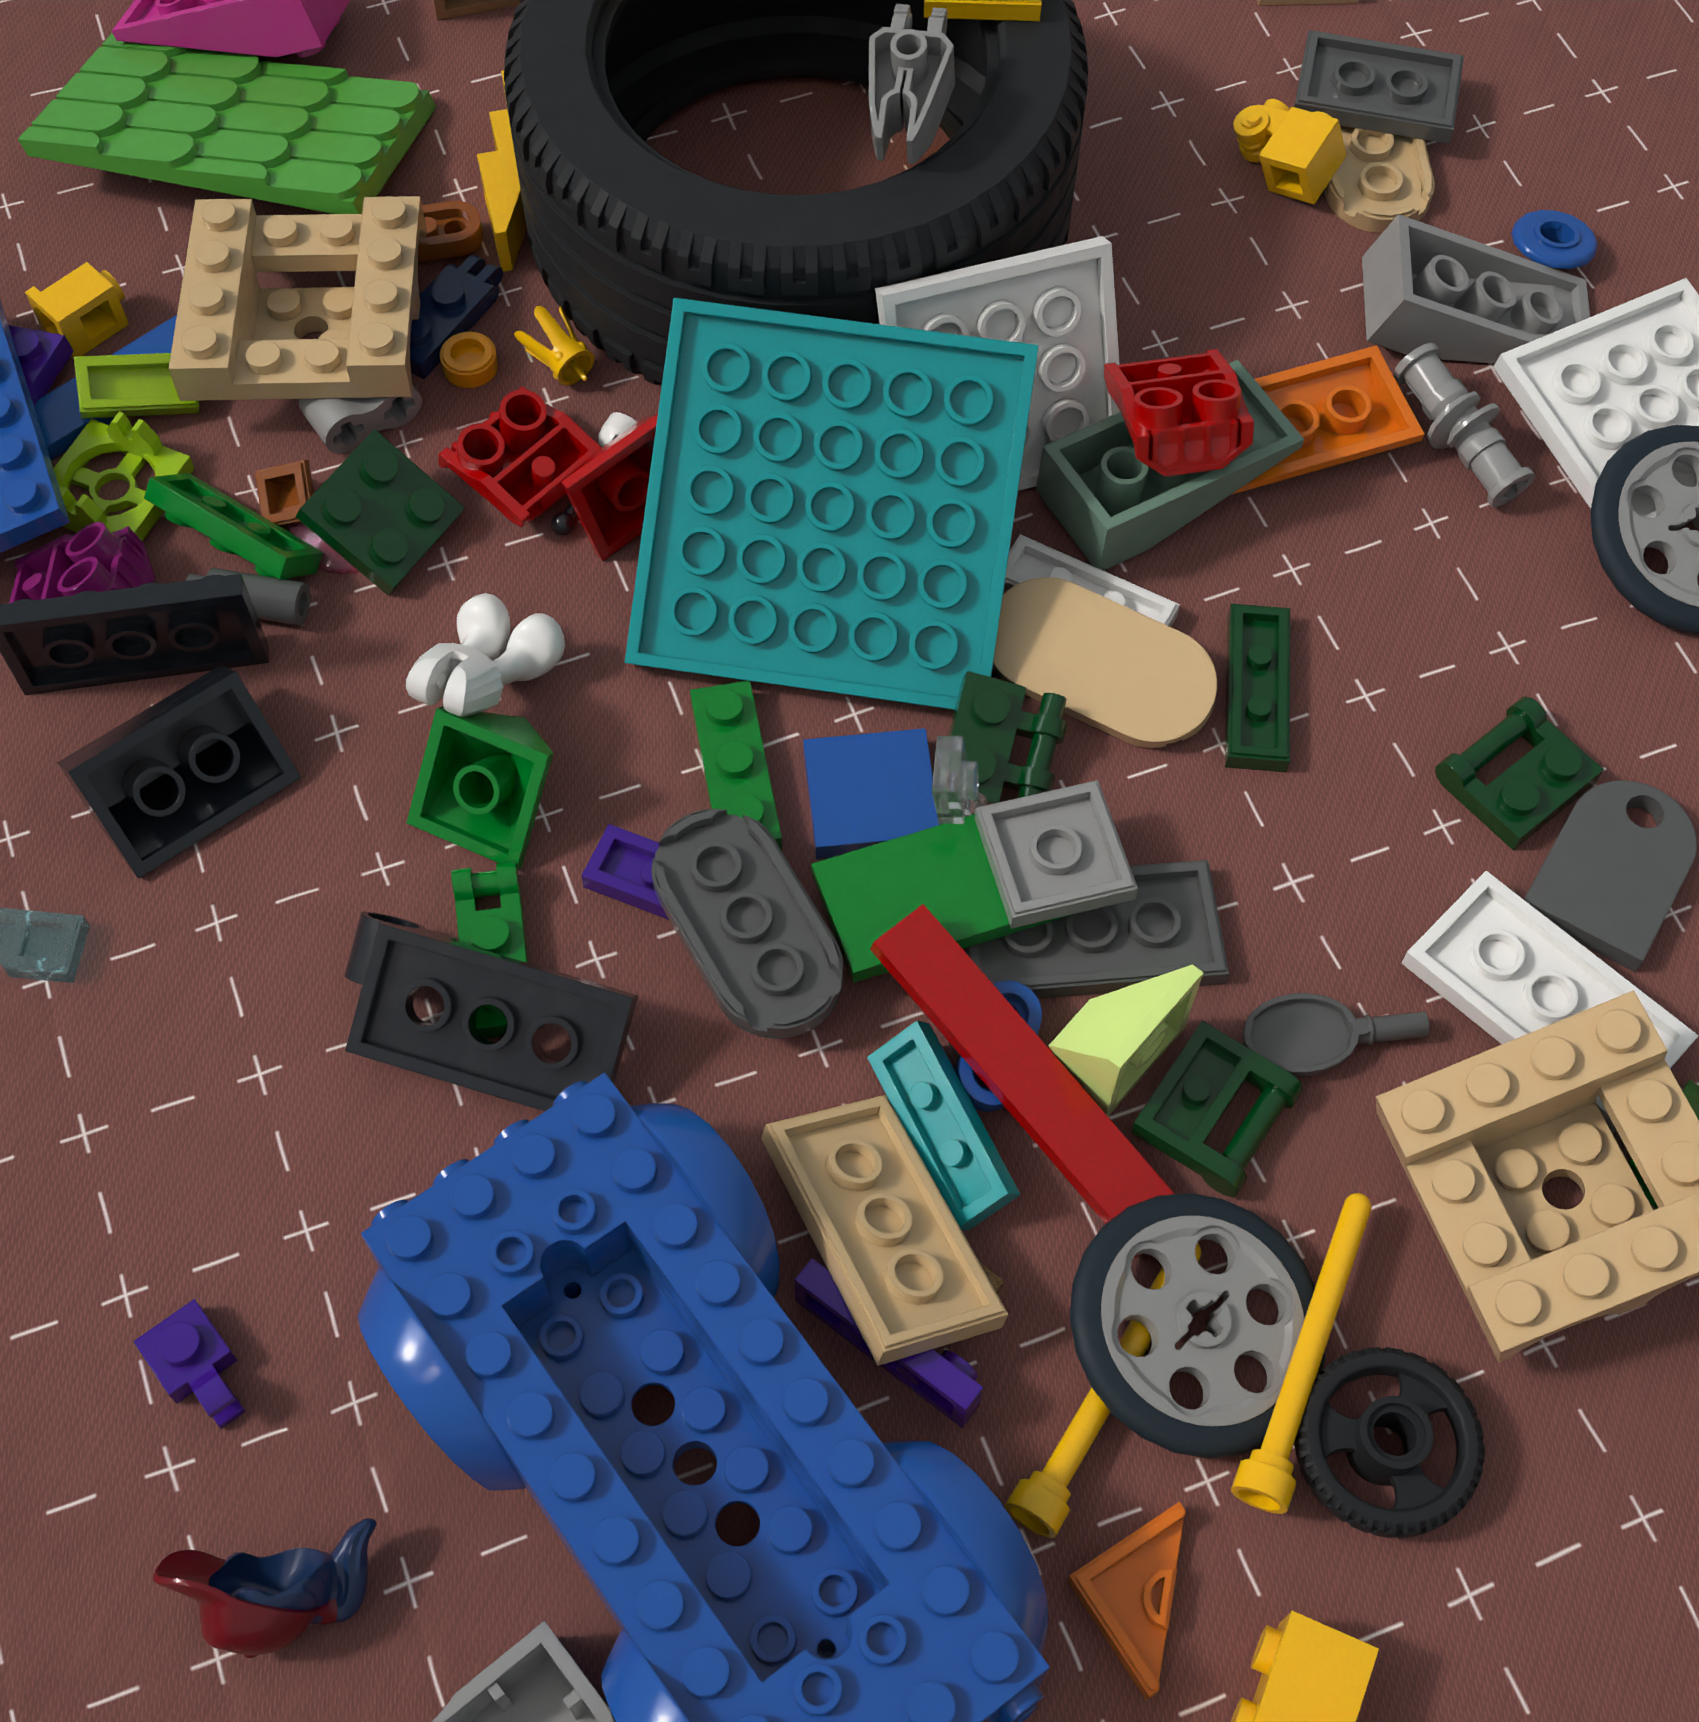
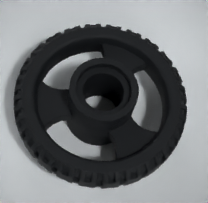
(1423, 1391)

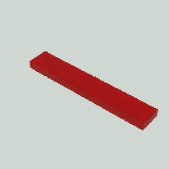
(1017, 1066)

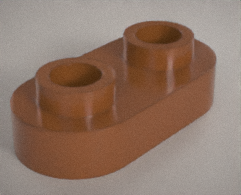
(452, 230)

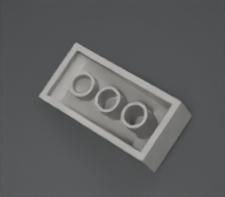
(1461, 294)

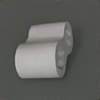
(348, 421)

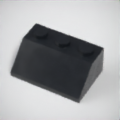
(180, 769)

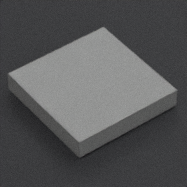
(1055, 854)

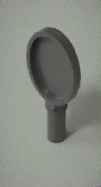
(1317, 1033)

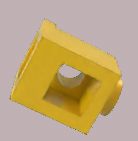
(81, 307)

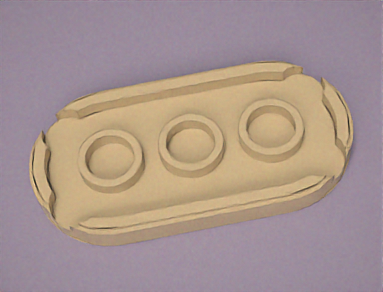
(1380, 179)
(1106, 661)

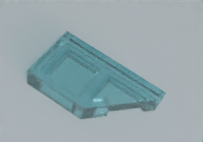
(41, 944)

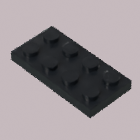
(131, 634)

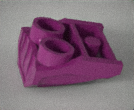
(83, 562)

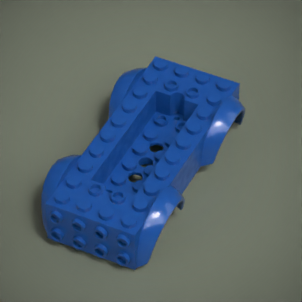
(637, 1255)

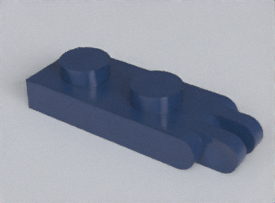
(450, 307)

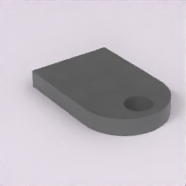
(1612, 878)

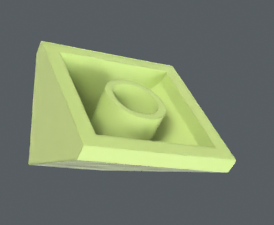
(1125, 1033)

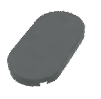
(747, 923)

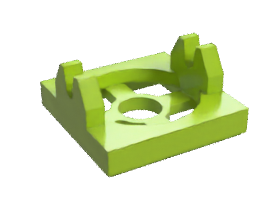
(140, 446)

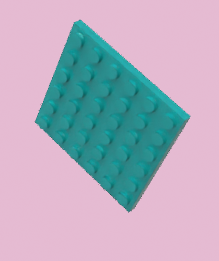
(829, 503)

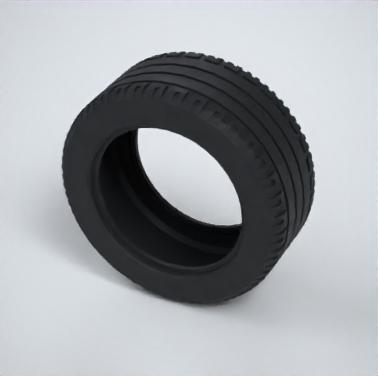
(633, 230)

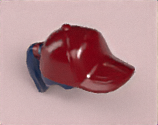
(269, 1601)

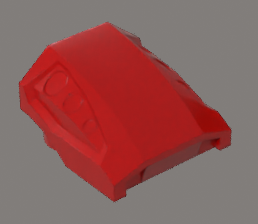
(1182, 411)
(529, 456)

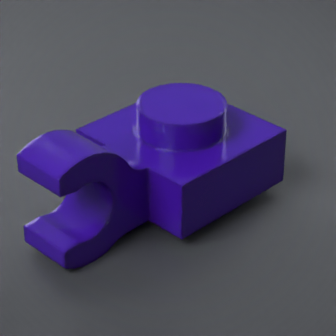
(188, 1359)

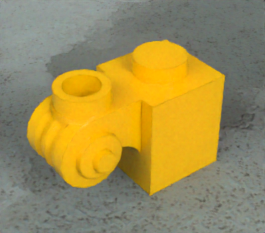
(1294, 146)

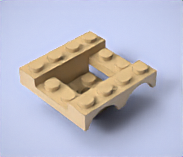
(247, 338)
(1512, 1118)

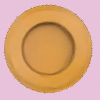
(469, 359)

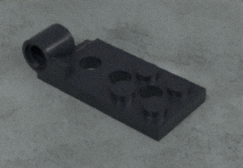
(400, 956)

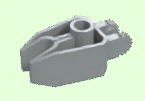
(909, 81)

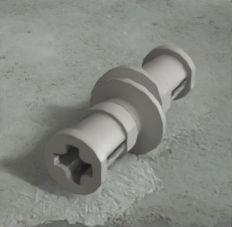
(1462, 425)

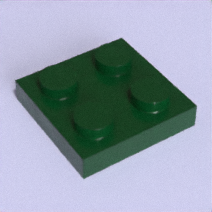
(380, 512)

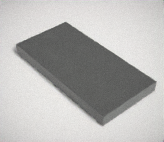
(1119, 944)

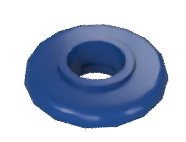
(1554, 239)

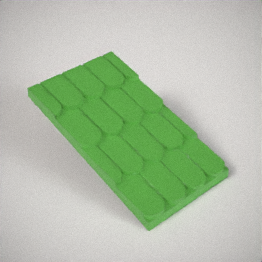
(232, 124)

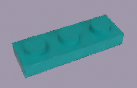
(943, 1124)

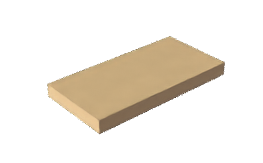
(883, 1229)

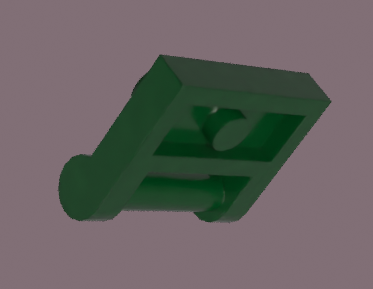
(1532, 787)
(1197, 1096)

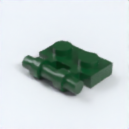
(990, 717)

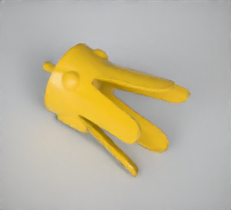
(569, 358)

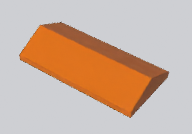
(1342, 411)

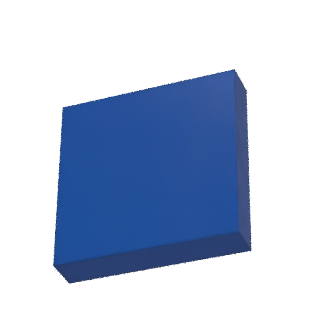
(868, 789)

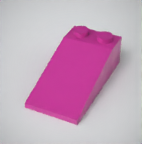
(233, 26)

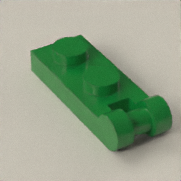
(491, 929)

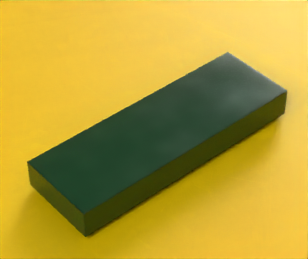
(1258, 688)

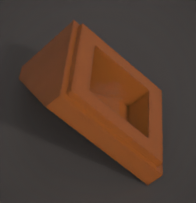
(284, 491)

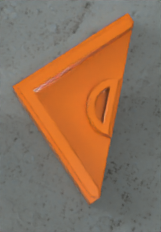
(1132, 1595)

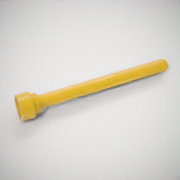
(1266, 1476)
(1042, 1498)

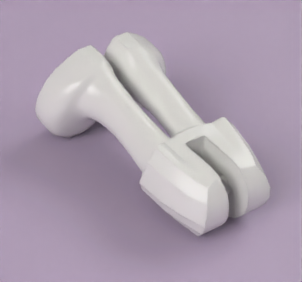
(475, 672)

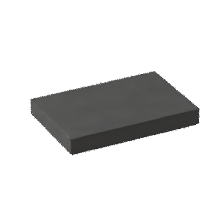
(1380, 85)

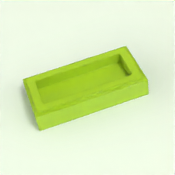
(129, 385)

